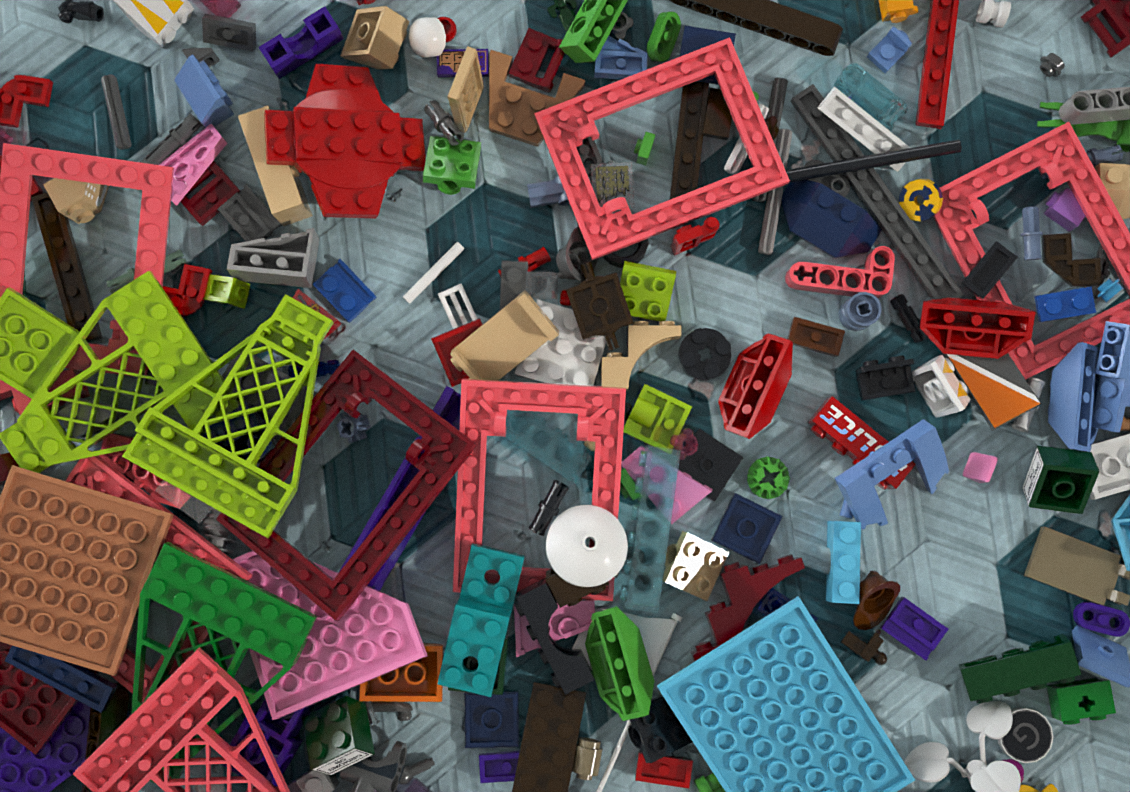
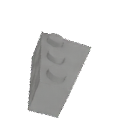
(276, 261)

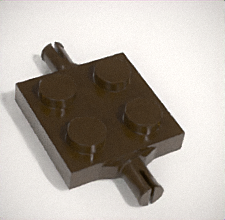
(599, 306)

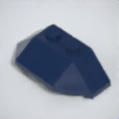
(828, 219)

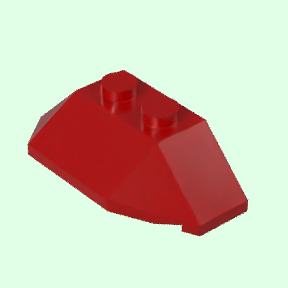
(976, 326)
(756, 385)

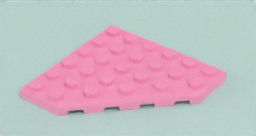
(364, 644)

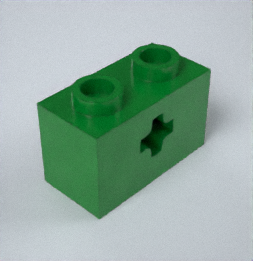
(1096, 704)

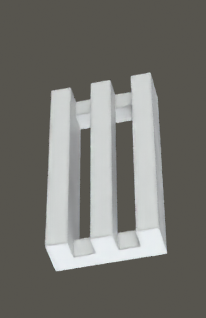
(451, 292)

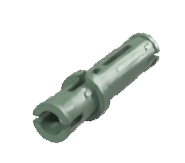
(126, 278)

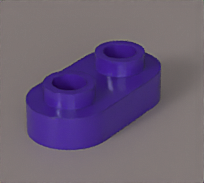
(1099, 619)

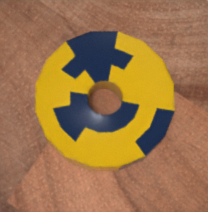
(932, 199)

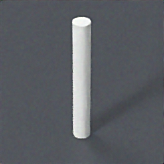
(433, 272)

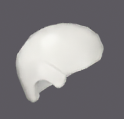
(427, 37)

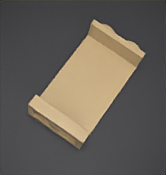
(504, 340)

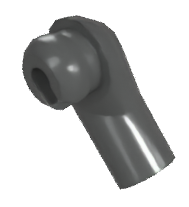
(403, 708)

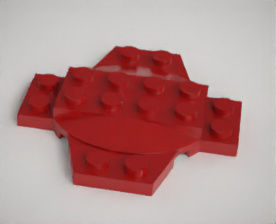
(344, 141)

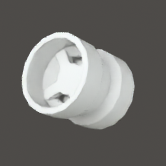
(994, 12)

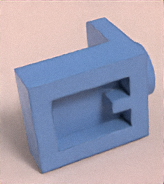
(890, 49)

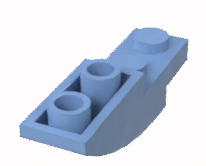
(1114, 382)

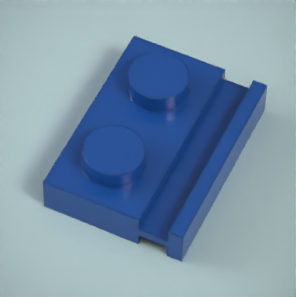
(344, 290)

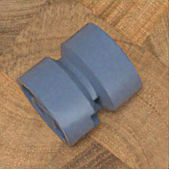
(860, 311)

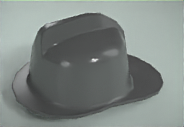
(572, 256)

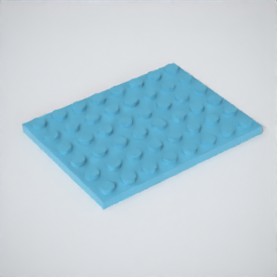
(783, 713)

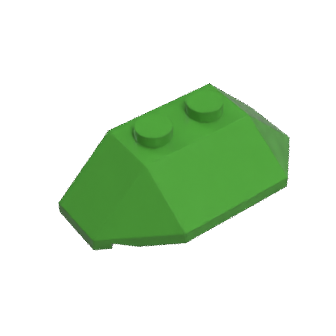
(620, 663)

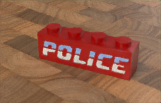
(852, 437)

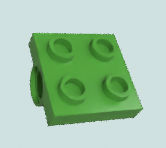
(451, 164)

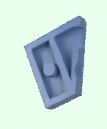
(619, 60)

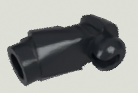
(80, 10)

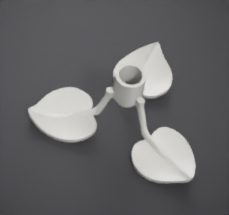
(992, 719)

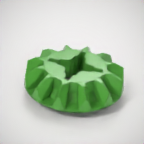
(756, 474)

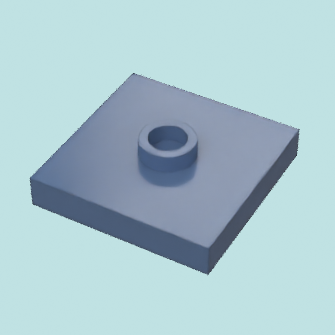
(1101, 656)

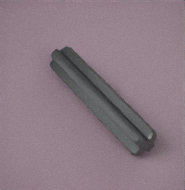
(116, 112)

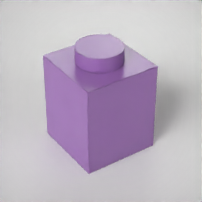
(1064, 209)

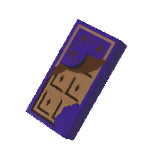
(450, 61)

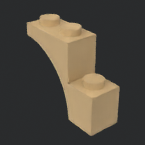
(640, 338)

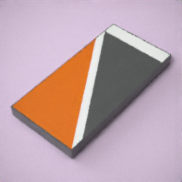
(995, 387)

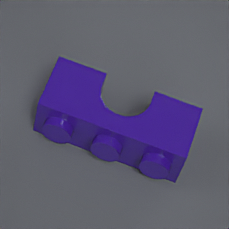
(290, 53)

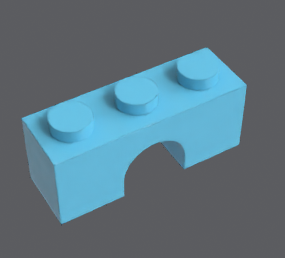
(844, 573)

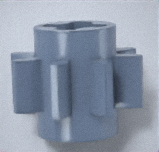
(353, 428)

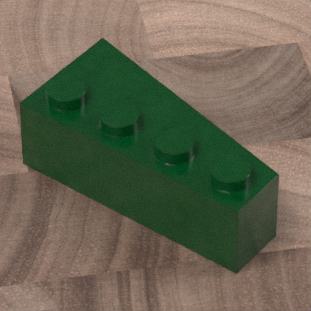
(1020, 669)

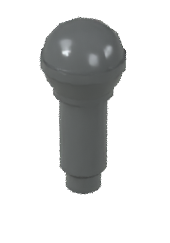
(415, 769)

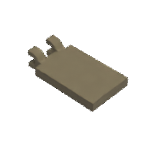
(1076, 567)

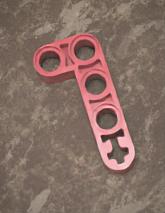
(838, 274)

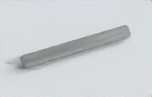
(774, 198)

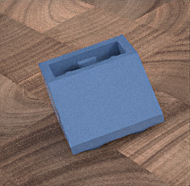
(204, 92)

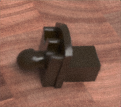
(866, 650)

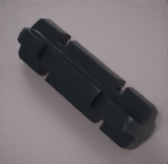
(908, 317)

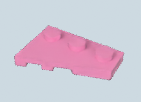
(687, 490)

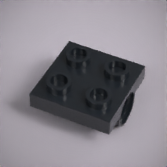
(658, 732)

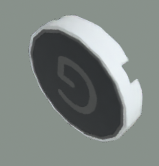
(1028, 737)

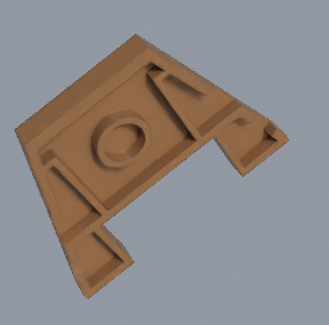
(514, 106)

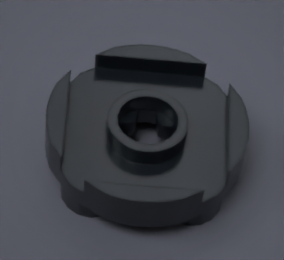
(710, 368)

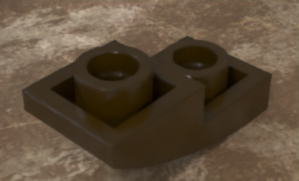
(717, 117)

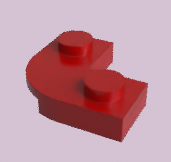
(19, 91)
(191, 289)

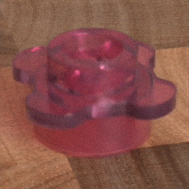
(691, 443)

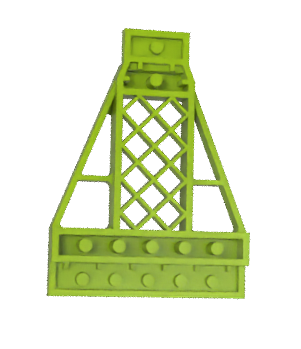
(162, 343)
(208, 469)

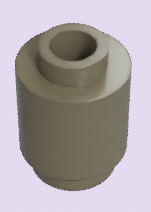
(587, 758)

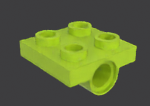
(647, 290)
(656, 418)

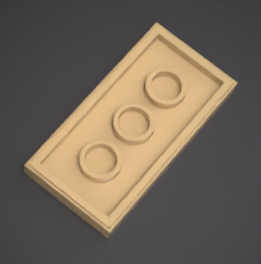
(466, 89)

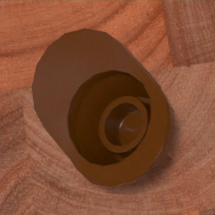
(875, 600)

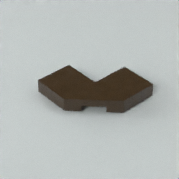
(1058, 257)

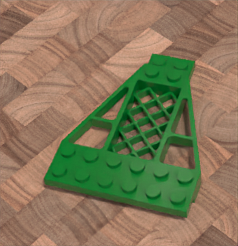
(223, 605)

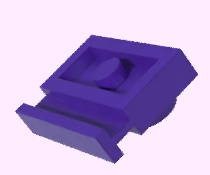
(914, 628)

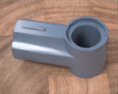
(547, 193)

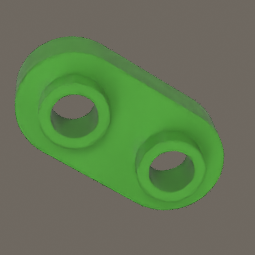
(663, 36)

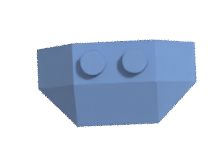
(1074, 397)

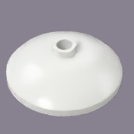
(575, 560)

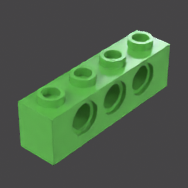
(591, 29)

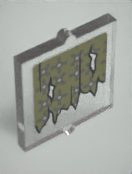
(613, 181)

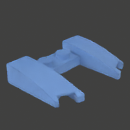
(916, 444)

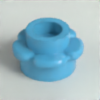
(1109, 289)

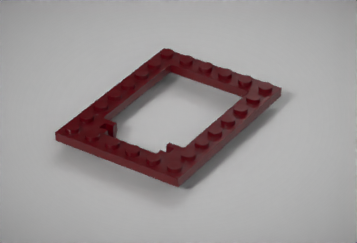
(444, 454)

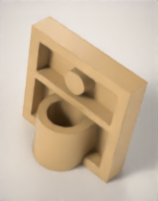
(693, 565)

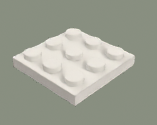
(568, 356)

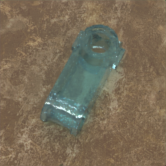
(871, 95)

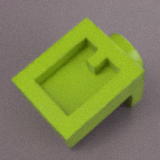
(227, 291)

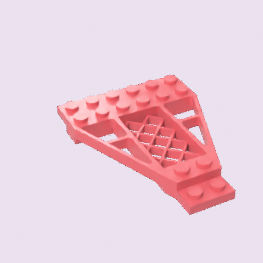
(168, 724)

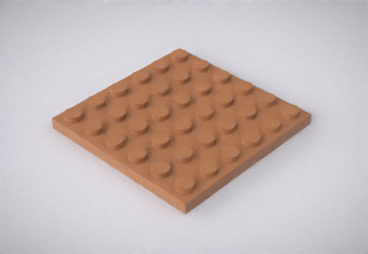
(73, 568)

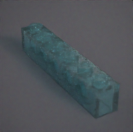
(648, 598)

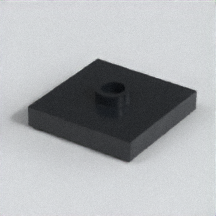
(711, 463)

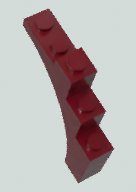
(743, 593)

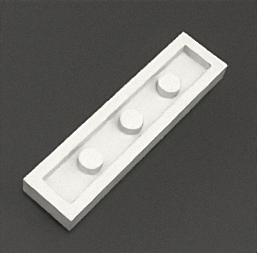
(861, 124)

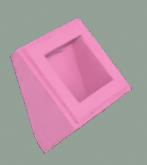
(980, 467)

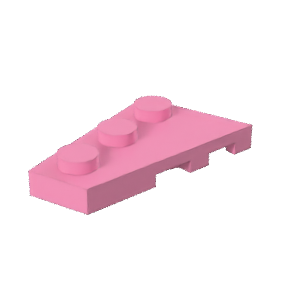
(192, 160)
(562, 624)

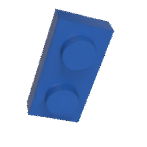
(1065, 304)

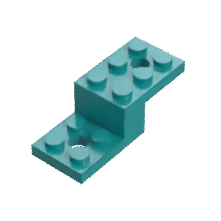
(481, 620)

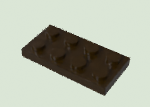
(549, 740)

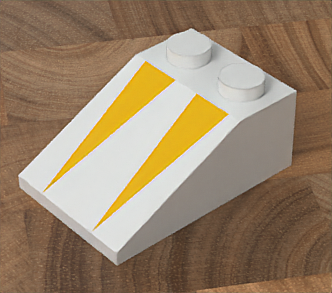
(157, 18)
(941, 387)

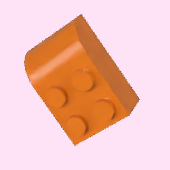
(409, 683)

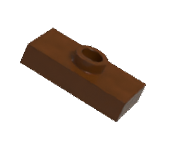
(816, 336)

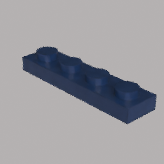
(65, 677)

